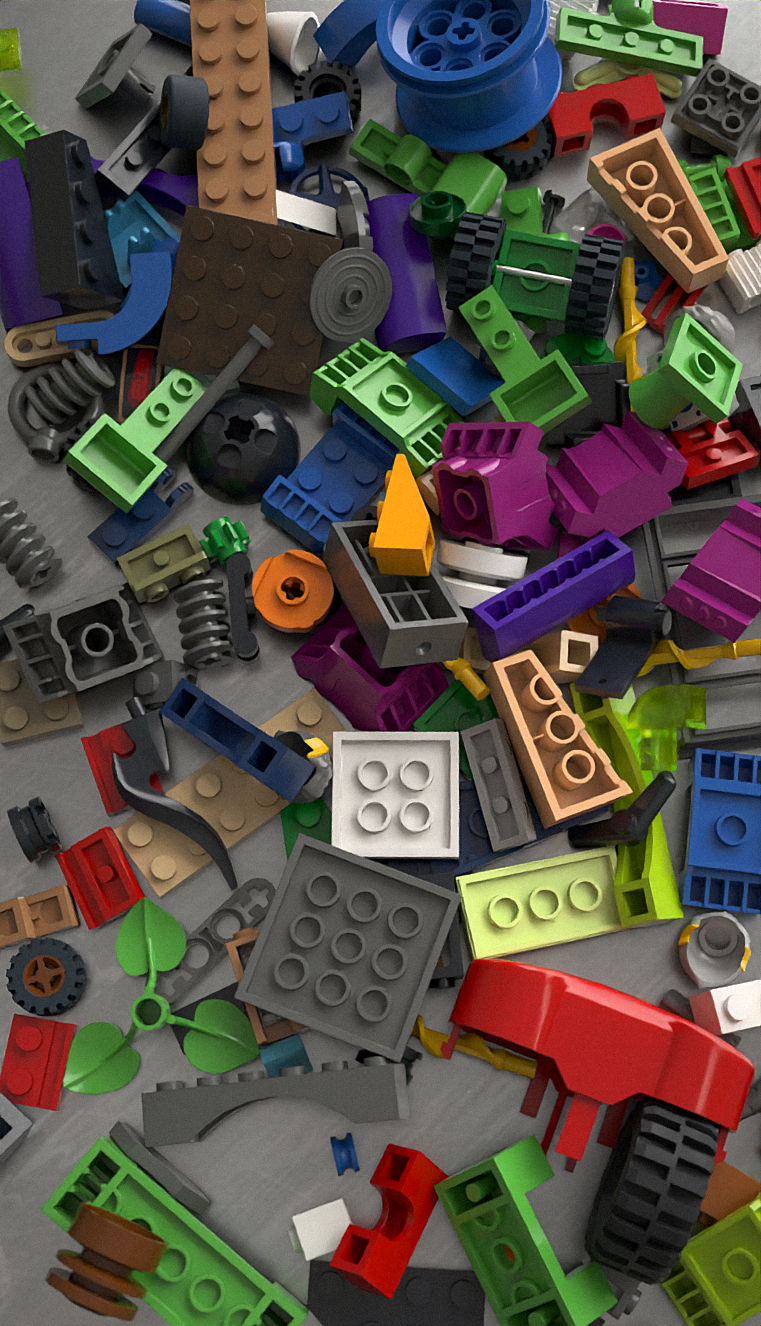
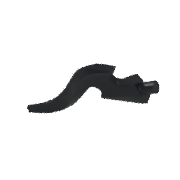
(133, 785)

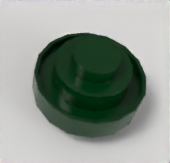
(437, 214)

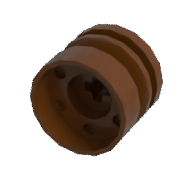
(105, 1266)

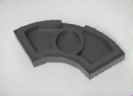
(351, 217)
(159, 1169)

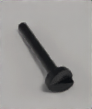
(552, 201)

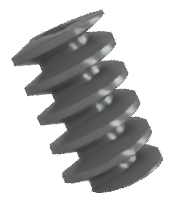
(71, 387)
(23, 552)
(201, 624)

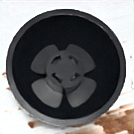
(246, 465)

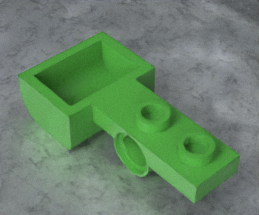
(413, 167)
(534, 388)
(121, 457)

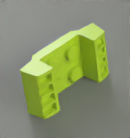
(720, 1271)

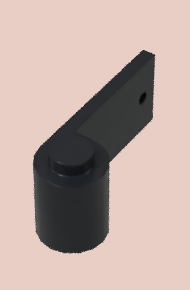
(632, 633)

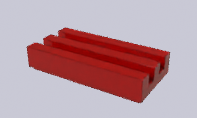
(657, 324)

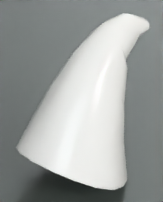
(292, 38)

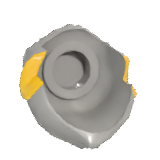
(714, 949)

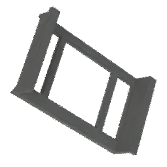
(727, 738)

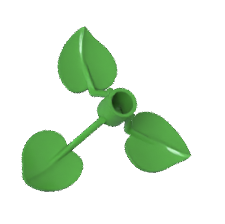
(218, 1036)

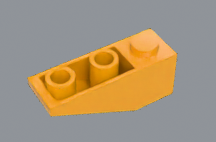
(404, 530)

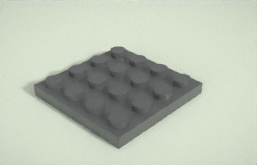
(348, 947)

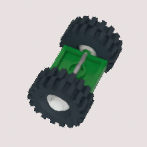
(536, 274)

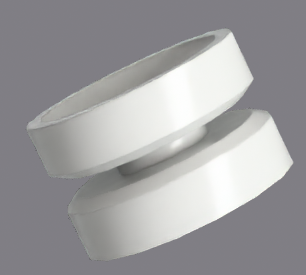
(478, 570)

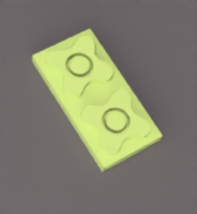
(539, 903)

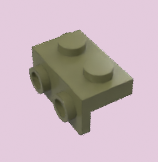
(164, 564)

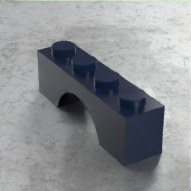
(237, 740)

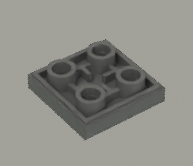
(720, 108)

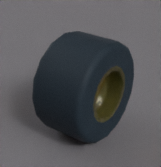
(184, 112)

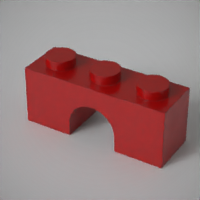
(629, 103)
(379, 1256)

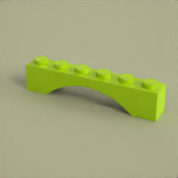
(644, 874)

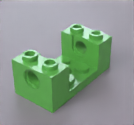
(491, 1210)

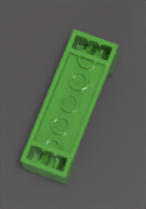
(199, 1274)

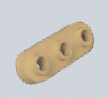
(44, 341)

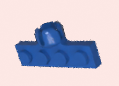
(307, 123)

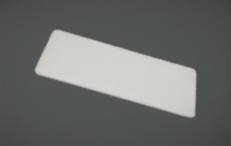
(305, 212)

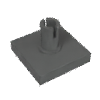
(116, 70)

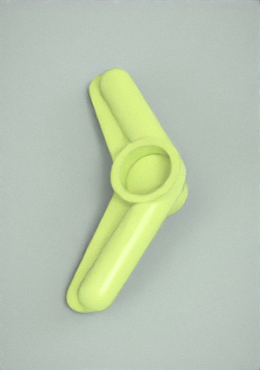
(612, 71)

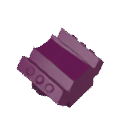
(615, 479)
(495, 485)
(725, 576)
(352, 680)

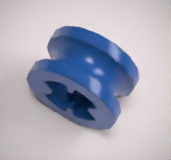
(344, 1154)

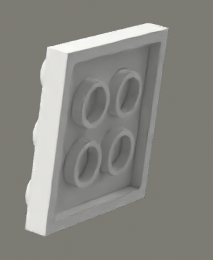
(396, 794)

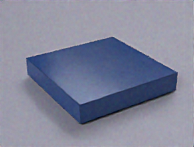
(454, 375)

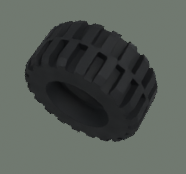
(651, 1191)

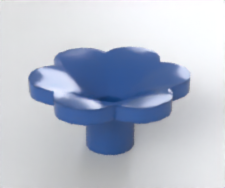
(646, 280)

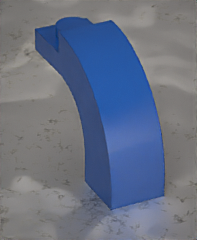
(348, 31)
(139, 317)

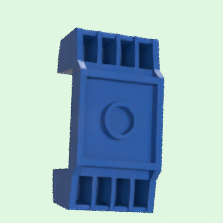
(332, 480)
(723, 832)

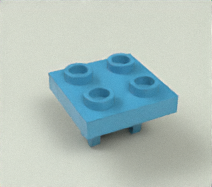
(133, 230)

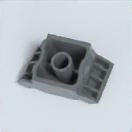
(83, 643)

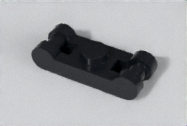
(242, 608)

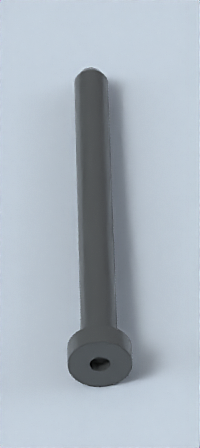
(214, 392)

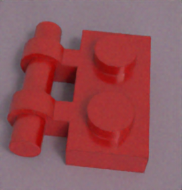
(713, 452)

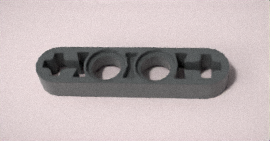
(208, 937)

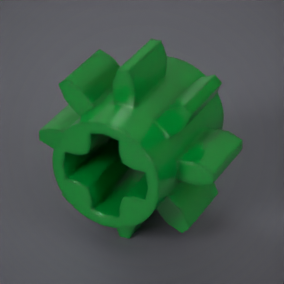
(224, 540)

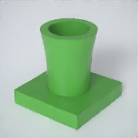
(690, 371)

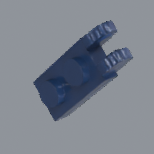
(128, 531)

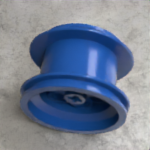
(469, 69)

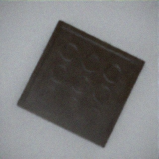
(238, 276)

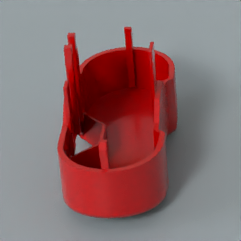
(598, 1051)

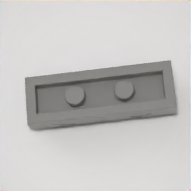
(498, 785)

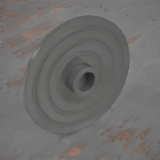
(350, 294)

